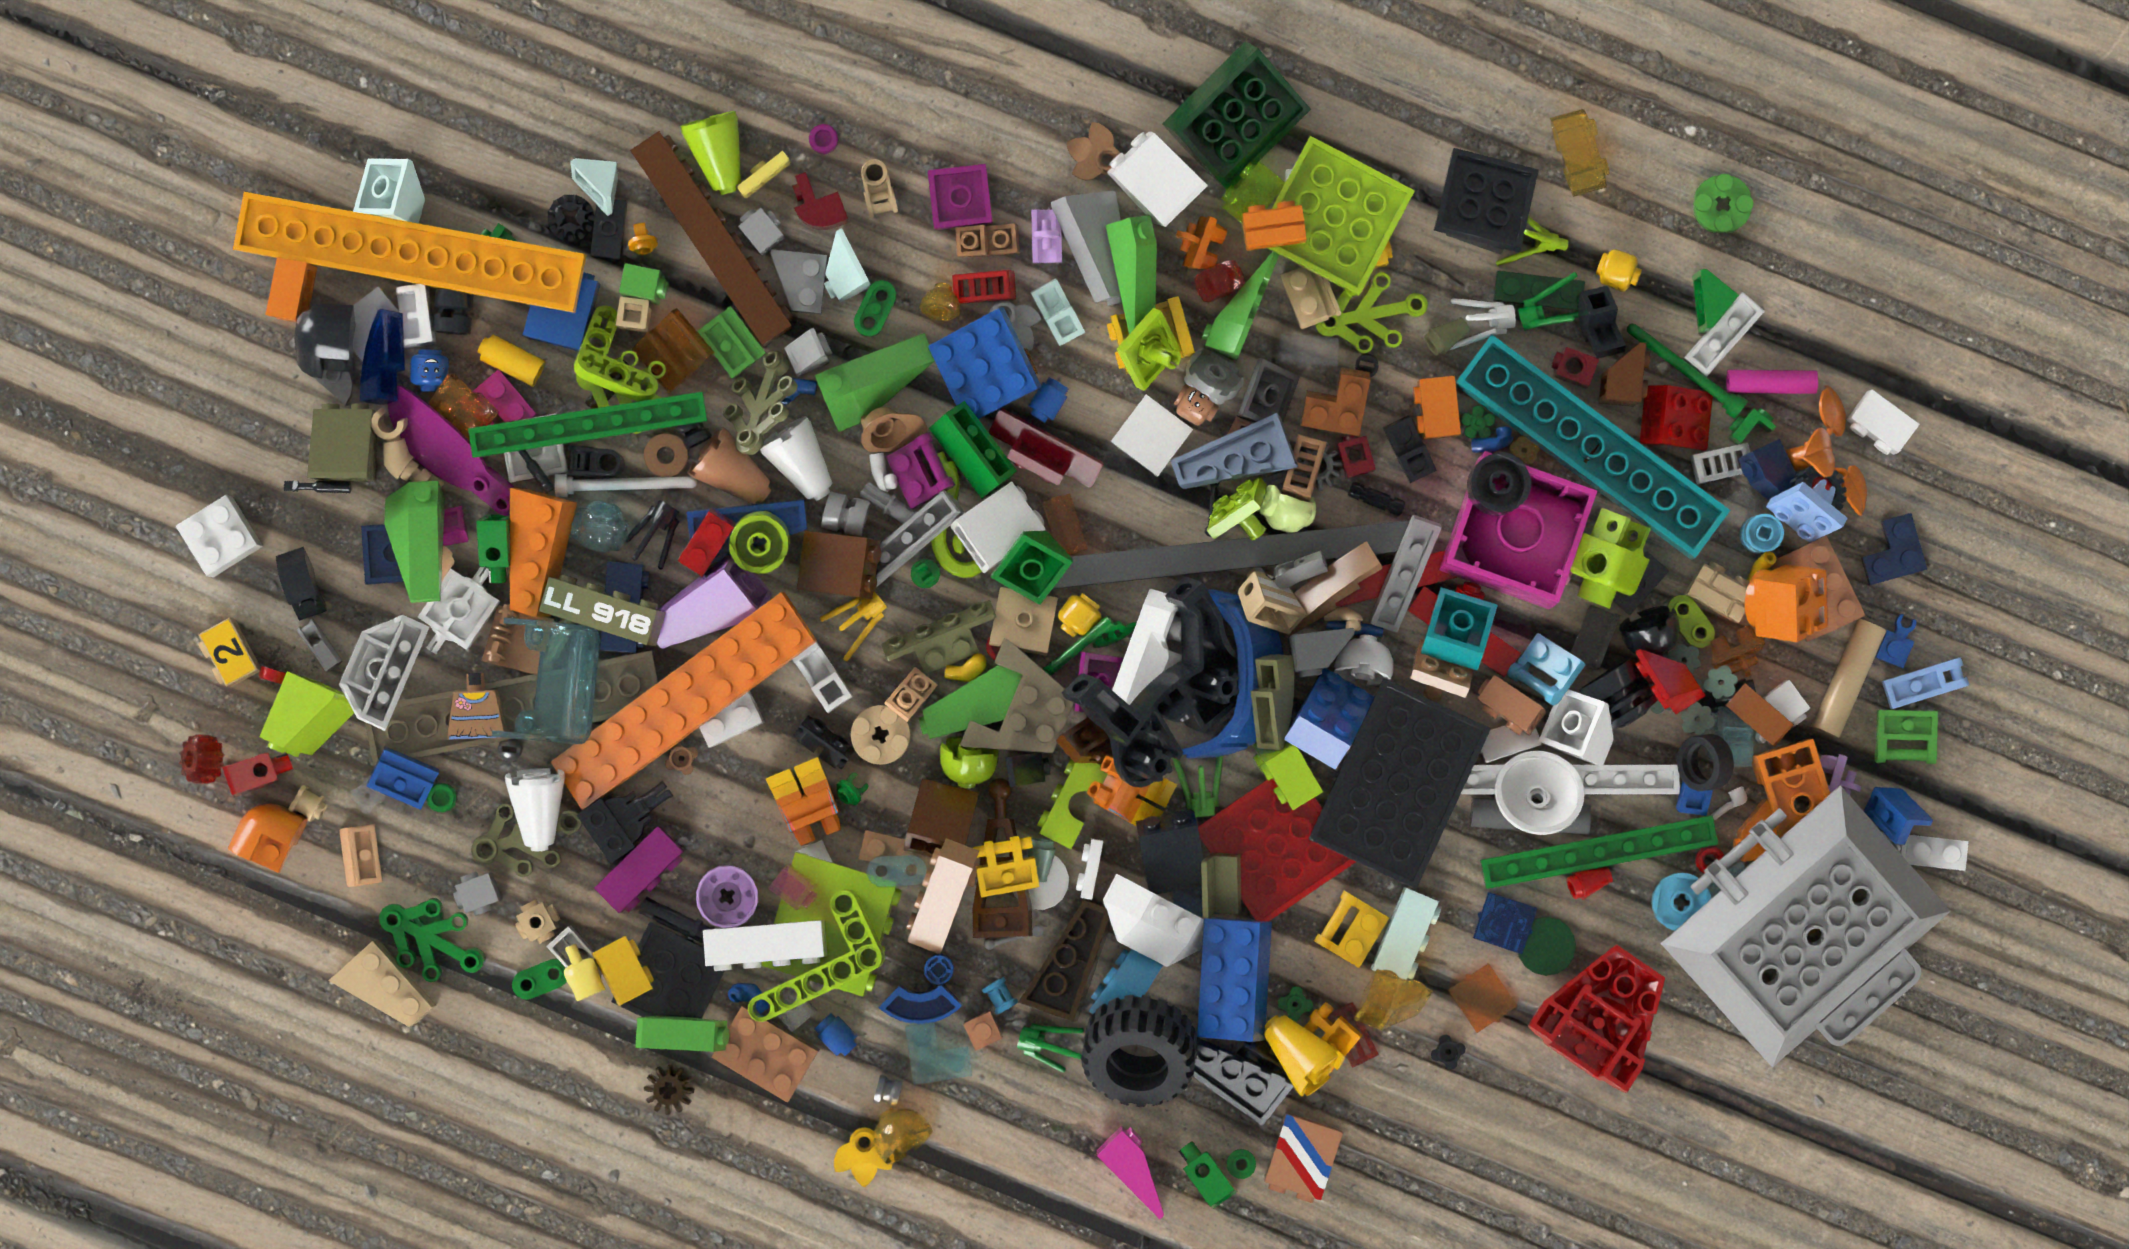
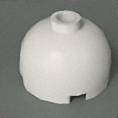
(1364, 660)

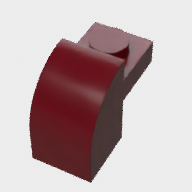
(818, 213)

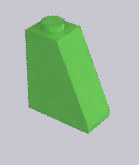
(682, 1033)

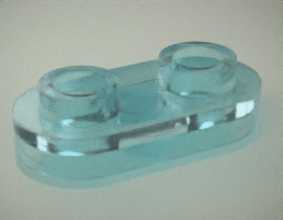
(896, 871)

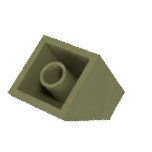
(342, 444)

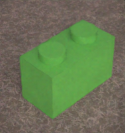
(643, 284)

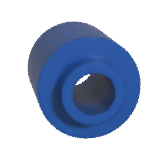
(1048, 400)
(836, 1035)

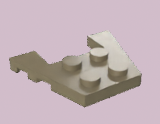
(1034, 714)

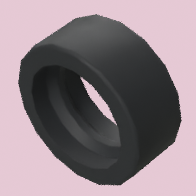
(1722, 762)

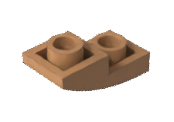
(987, 240)

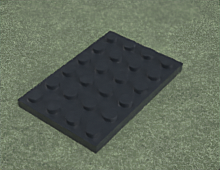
(1399, 783)

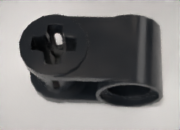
(589, 462)

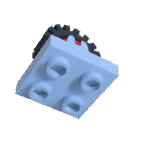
(1811, 504)

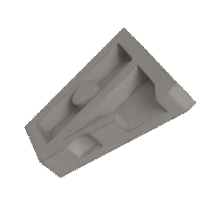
(802, 279)

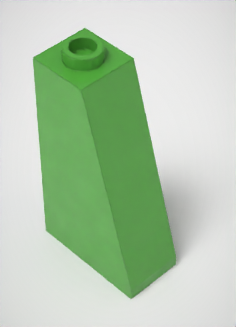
(981, 701)

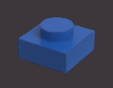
(1693, 801)

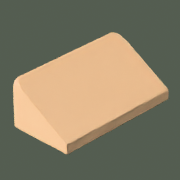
(360, 855)

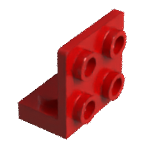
(1676, 417)

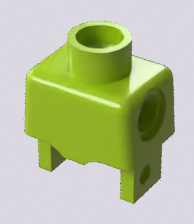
(1610, 559)

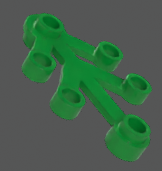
(427, 936)

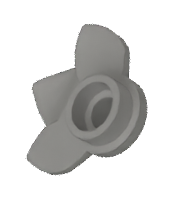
(1022, 319)

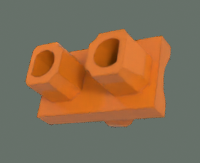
(1197, 240)

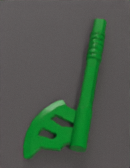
(1093, 636)

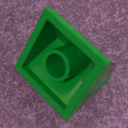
(1711, 299)
(1033, 565)

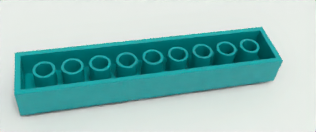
(1572, 429)

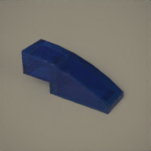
(383, 359)

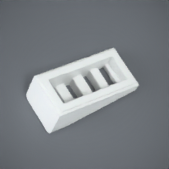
(1699, 469)

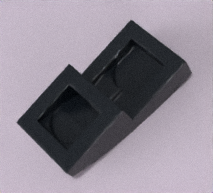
(1409, 449)

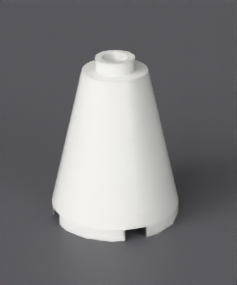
(799, 458)
(536, 804)

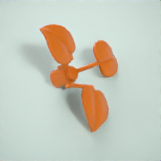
(1818, 451)

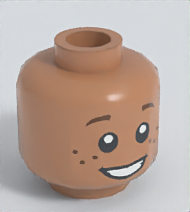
(1195, 406)

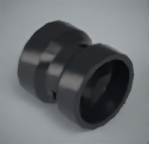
(696, 437)

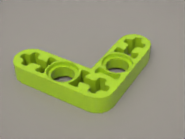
(598, 359)

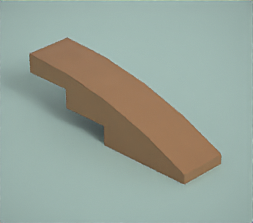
(1341, 580)

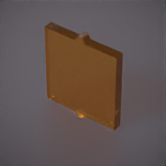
(1482, 998)

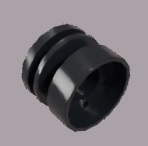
(1619, 693)

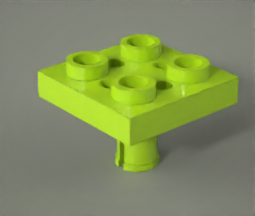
(1149, 349)
(1239, 510)

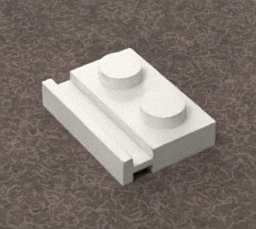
(1087, 881)

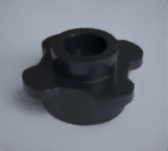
(1445, 1043)

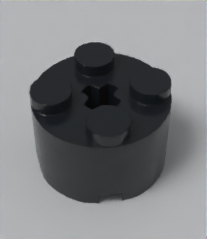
(1515, 479)

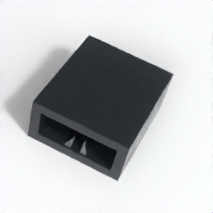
(1170, 851)

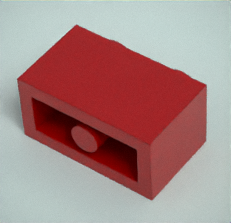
(706, 542)

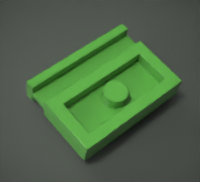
(731, 342)

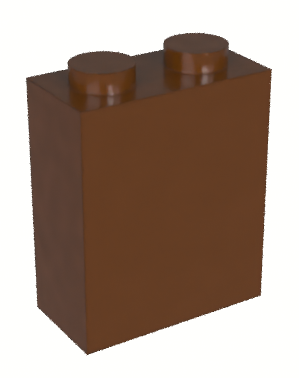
(838, 564)
(939, 814)

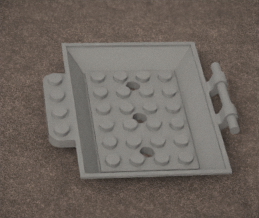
(1774, 903)

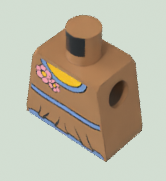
(475, 711)

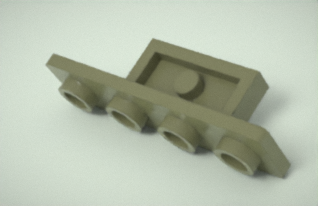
(942, 640)

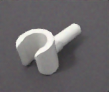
(1738, 798)

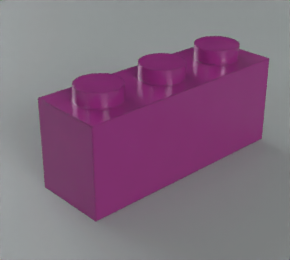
(640, 870)

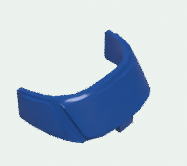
(1252, 643)

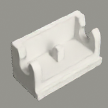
(416, 307)

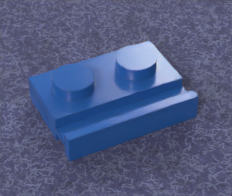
(402, 777)

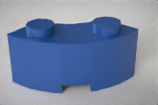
(920, 1006)

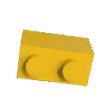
(622, 970)

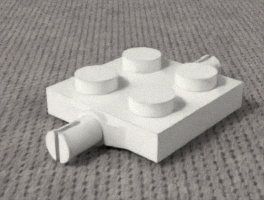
(462, 609)

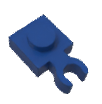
(1895, 646)

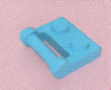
(1550, 660)

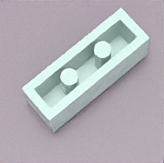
(1406, 934)

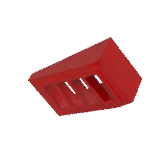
(1008, 280)

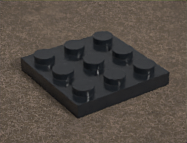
(1486, 200)
(679, 973)

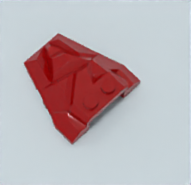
(1603, 1017)

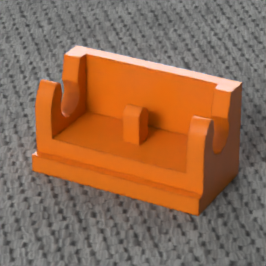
(291, 289)

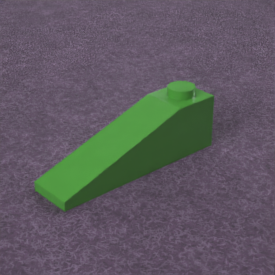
(1234, 321)
(872, 380)
(416, 535)

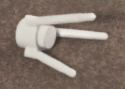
(1499, 316)

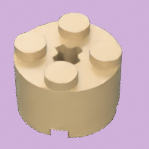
(873, 750)

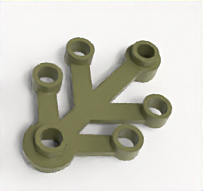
(750, 436)
(515, 840)

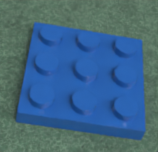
(985, 364)

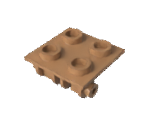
(507, 644)

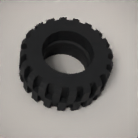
(1145, 1024)

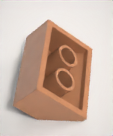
(1841, 599)

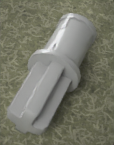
(887, 503)

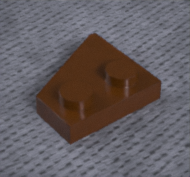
(1086, 743)

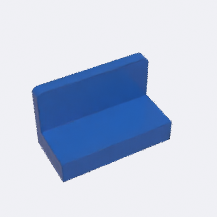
(1895, 813)

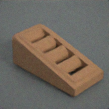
(1295, 491)

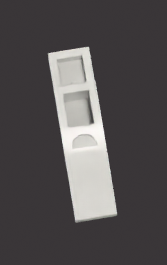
(1934, 852)

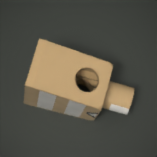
(1269, 604)

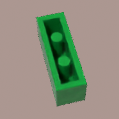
(972, 449)

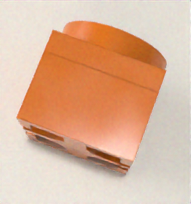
(1787, 602)

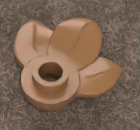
(1090, 151)

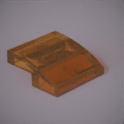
(676, 346)
(461, 405)

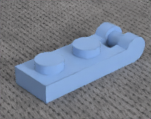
(1924, 683)

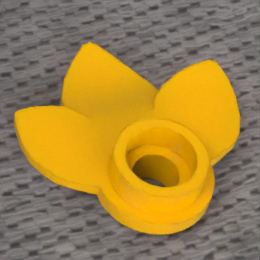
(861, 1160)

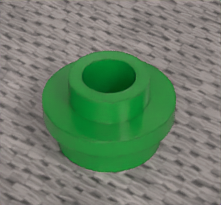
(1241, 1154)

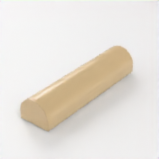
(1848, 678)

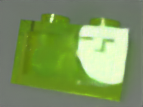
(1257, 188)

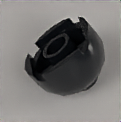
(1653, 632)

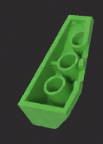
(1134, 260)

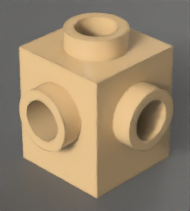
(548, 917)

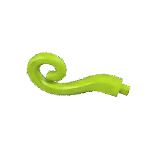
(939, 543)

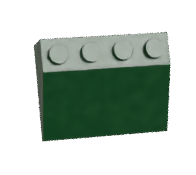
(1236, 115)

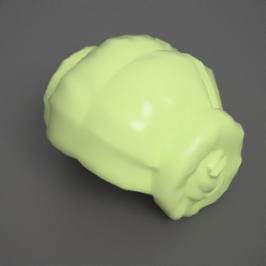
(1286, 512)

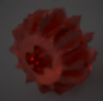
(1219, 281)
(201, 759)

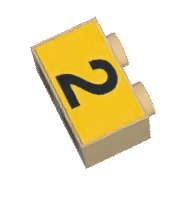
(229, 652)

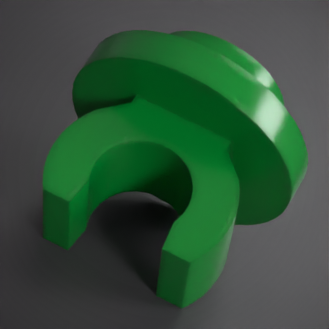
(925, 573)
(848, 792)

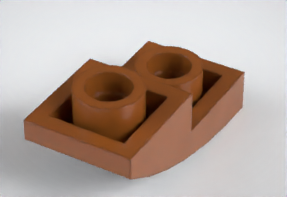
(1759, 714)

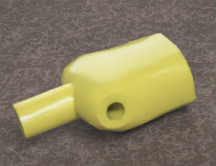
(582, 974)

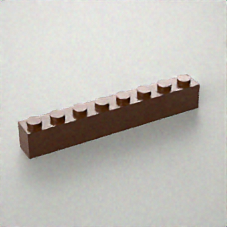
(711, 238)

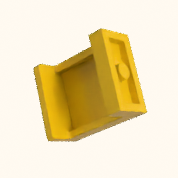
(1175, 318)

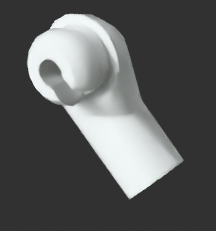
(879, 473)

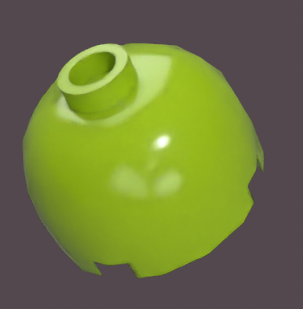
(967, 764)

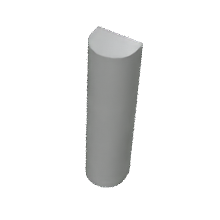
(916, 533)

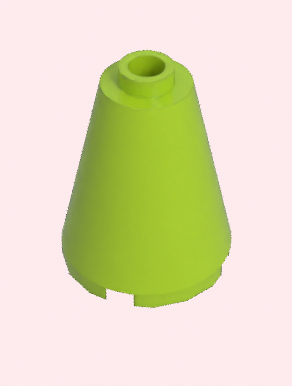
(716, 149)

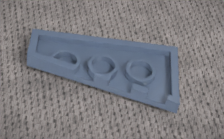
(1241, 454)

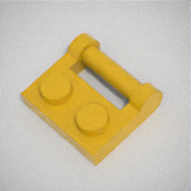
(1360, 933)

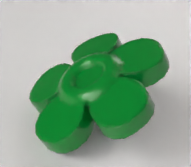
(1477, 423)

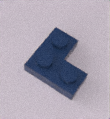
(1904, 552)

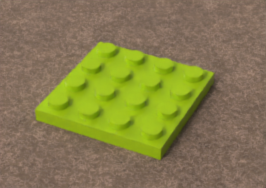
(1345, 213)

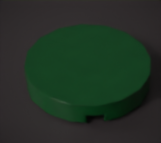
(1548, 947)

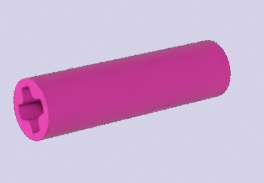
(1772, 381)

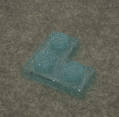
(929, 1062)

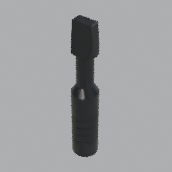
(537, 472)
(319, 486)

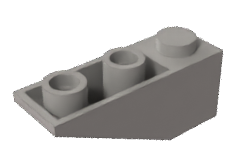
(808, 352)

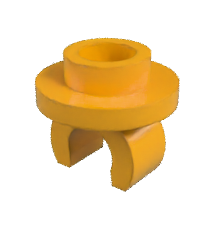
(642, 242)

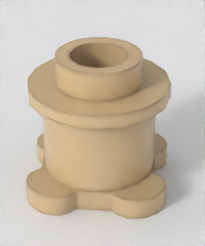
(308, 804)

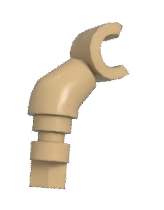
(396, 453)

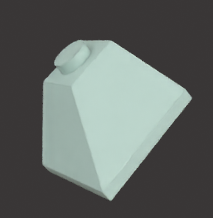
(390, 190)
(844, 270)

